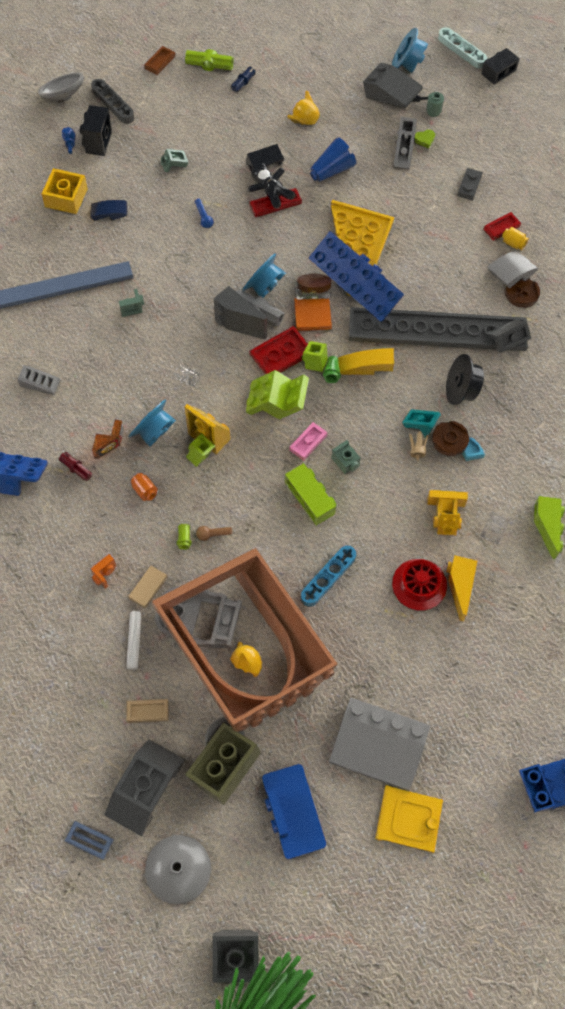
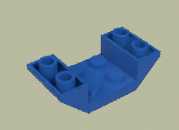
(545, 785)

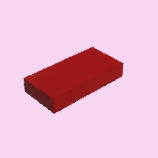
(497, 227)

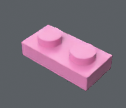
(308, 441)

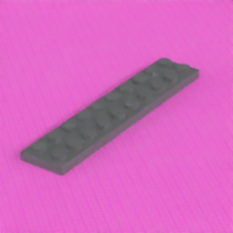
(428, 328)

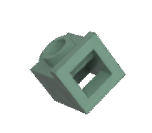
(345, 463)

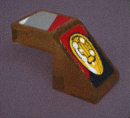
(105, 443)

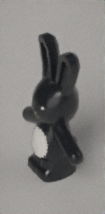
(271, 185)

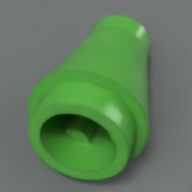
(332, 371)

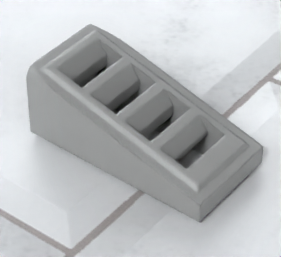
(31, 372)

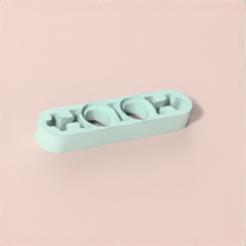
(448, 37)

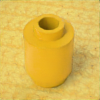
(515, 238)

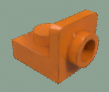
(103, 568)

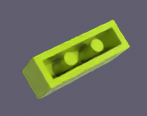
(310, 494)

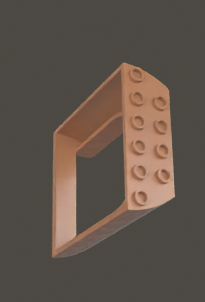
(305, 653)

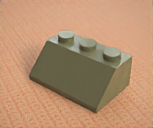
(223, 763)

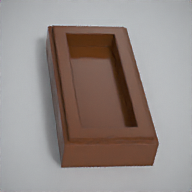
(159, 60)

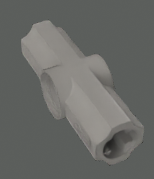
(273, 315)

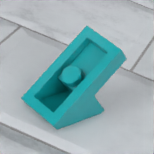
(421, 420)

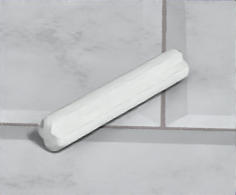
(133, 640)

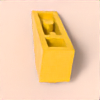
(461, 581)

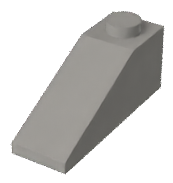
(405, 143)

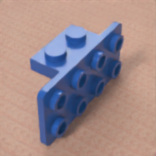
(17, 468)
(293, 811)

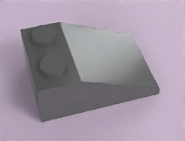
(391, 86)
(239, 315)

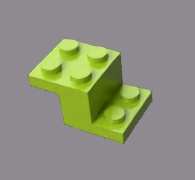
(277, 394)

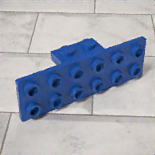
(356, 276)

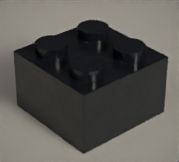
(96, 130)

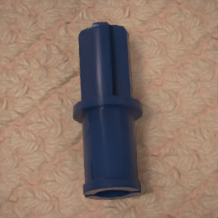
(243, 79)

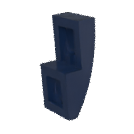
(109, 208)

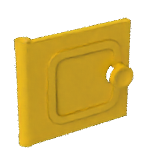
(405, 817)

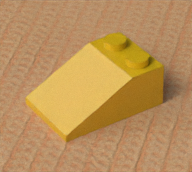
(200, 422)

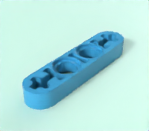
(331, 578)

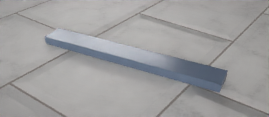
(65, 284)

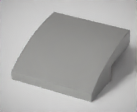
(512, 268)

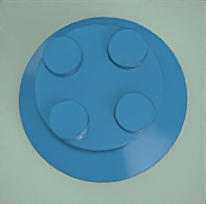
(410, 51)
(265, 277)
(153, 424)

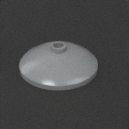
(62, 87)
(180, 885)

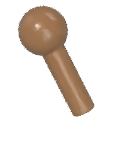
(204, 533)

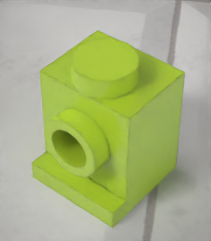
(199, 449)

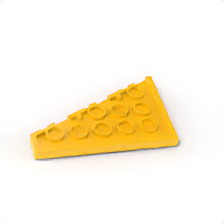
(361, 229)

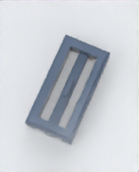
(105, 848)

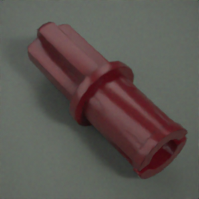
(75, 466)

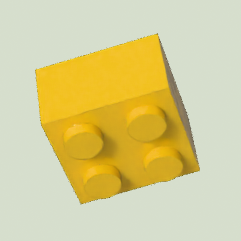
(64, 191)

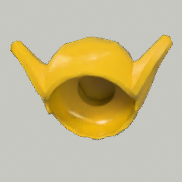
(305, 111)
(247, 658)

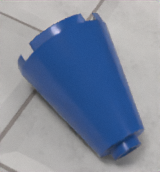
(333, 161)

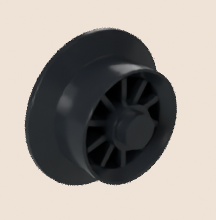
(464, 380)

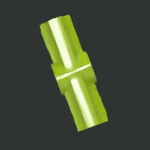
(209, 60)

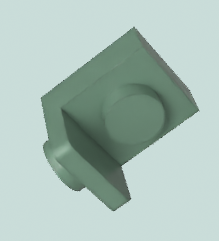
(173, 158)
(132, 305)

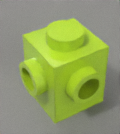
(315, 356)

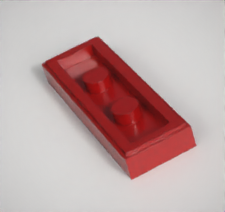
(264, 206)

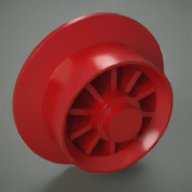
(419, 584)

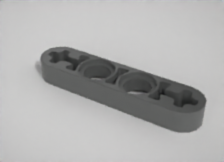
(110, 102)

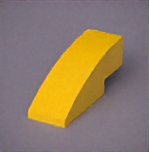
(367, 362)

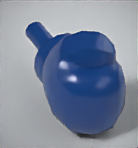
(69, 137)

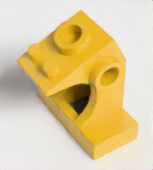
(447, 503)

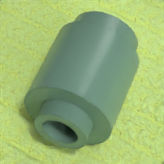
(435, 104)

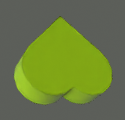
(425, 138)

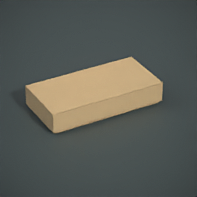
(148, 587)
(147, 711)

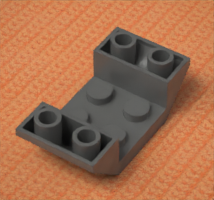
(143, 786)

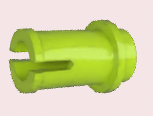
(184, 537)

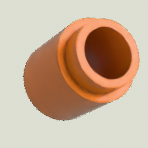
(144, 487)

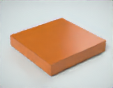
(312, 314)

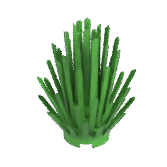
(281, 995)

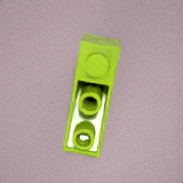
(548, 522)

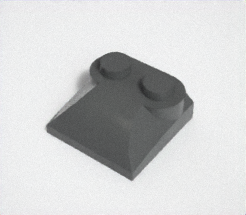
(234, 950)

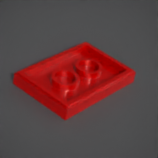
(280, 351)

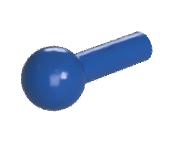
(206, 220)

